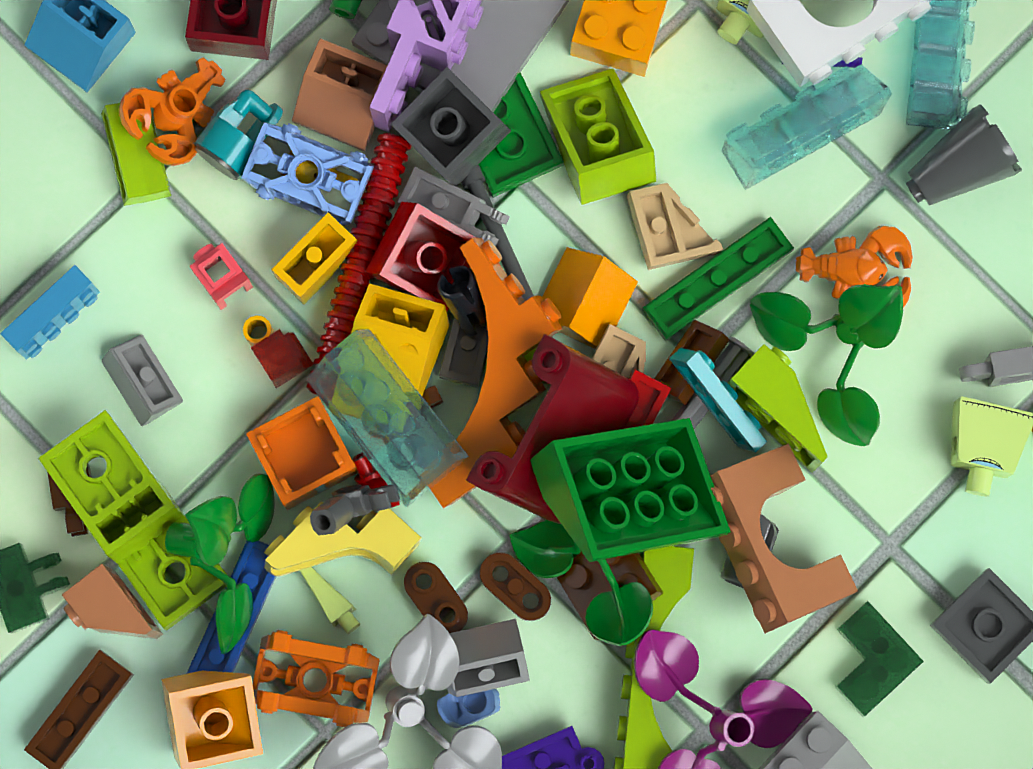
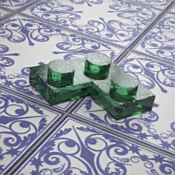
(885, 663)

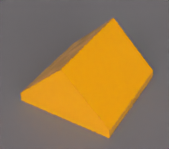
(588, 294)

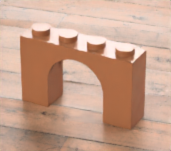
(773, 588)

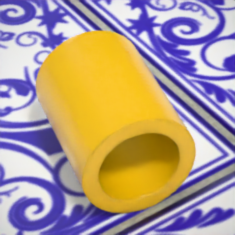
(252, 323)

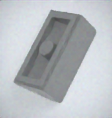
(141, 380)

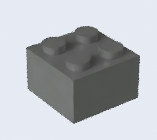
(450, 127)

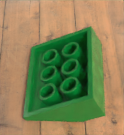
(630, 489)

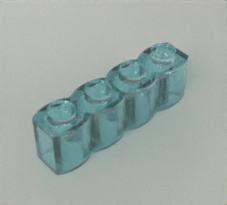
(940, 65)

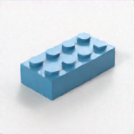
(50, 313)

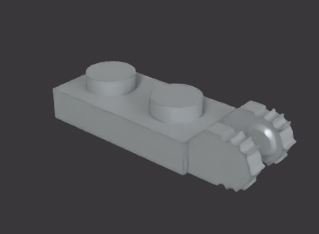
(450, 203)

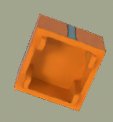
(302, 453)

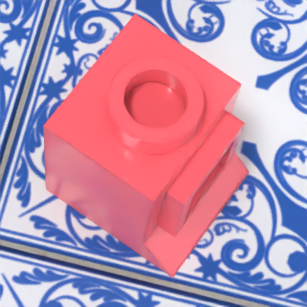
(226, 285)

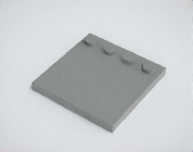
(495, 49)

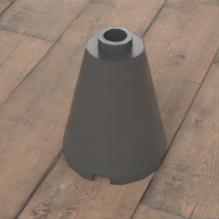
(963, 160)

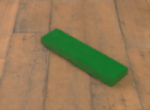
(717, 278)

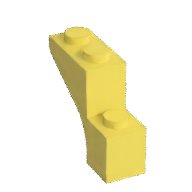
(381, 539)

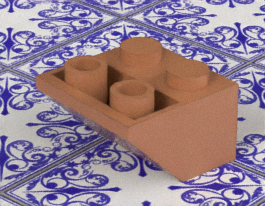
(339, 94)

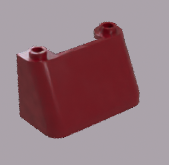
(580, 402)

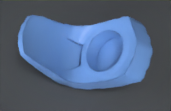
(468, 709)

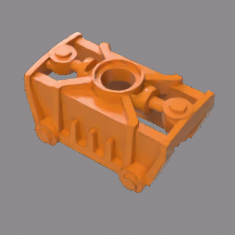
(309, 656)

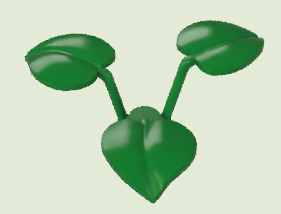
(866, 317)
(207, 542)
(611, 616)

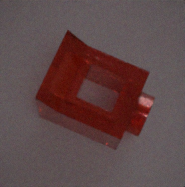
(282, 357)

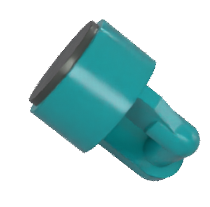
(226, 145)

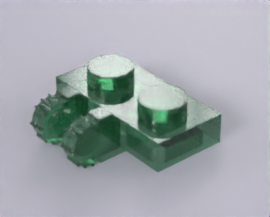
(19, 594)

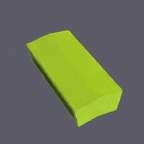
(137, 172)

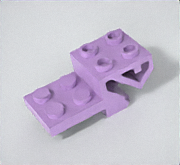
(413, 45)

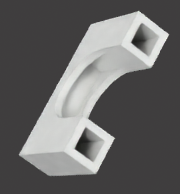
(812, 47)

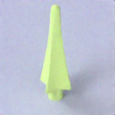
(334, 605)

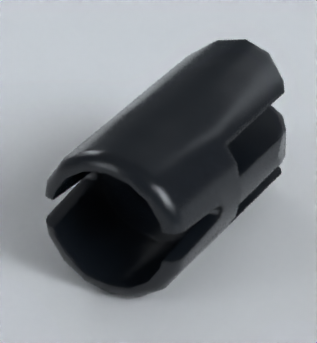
(463, 298)

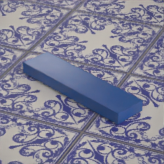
(247, 570)

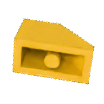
(314, 258)

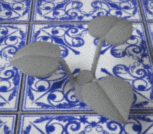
(418, 661)

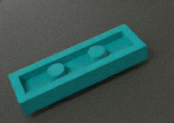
(719, 398)

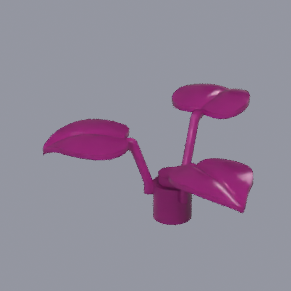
(769, 708)

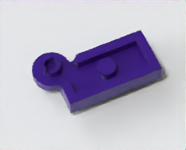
(554, 752)

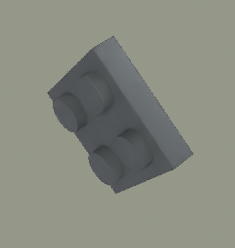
(987, 626)

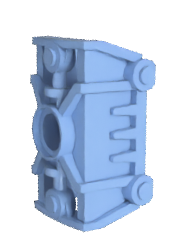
(300, 194)

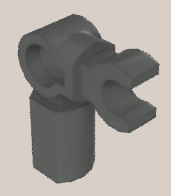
(350, 503)

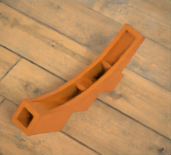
(509, 380)

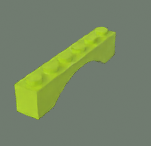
(639, 730)

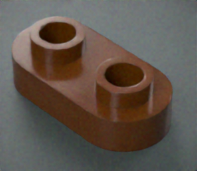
(515, 587)
(437, 596)

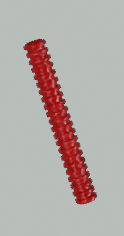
(369, 233)

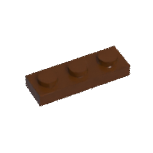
(79, 711)

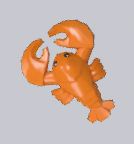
(172, 111)
(860, 265)

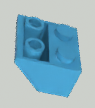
(79, 38)

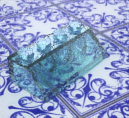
(804, 125)
(386, 415)

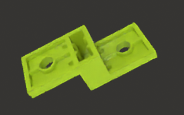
(129, 517)

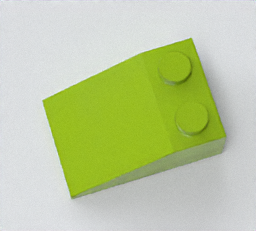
(599, 136)
(776, 400)

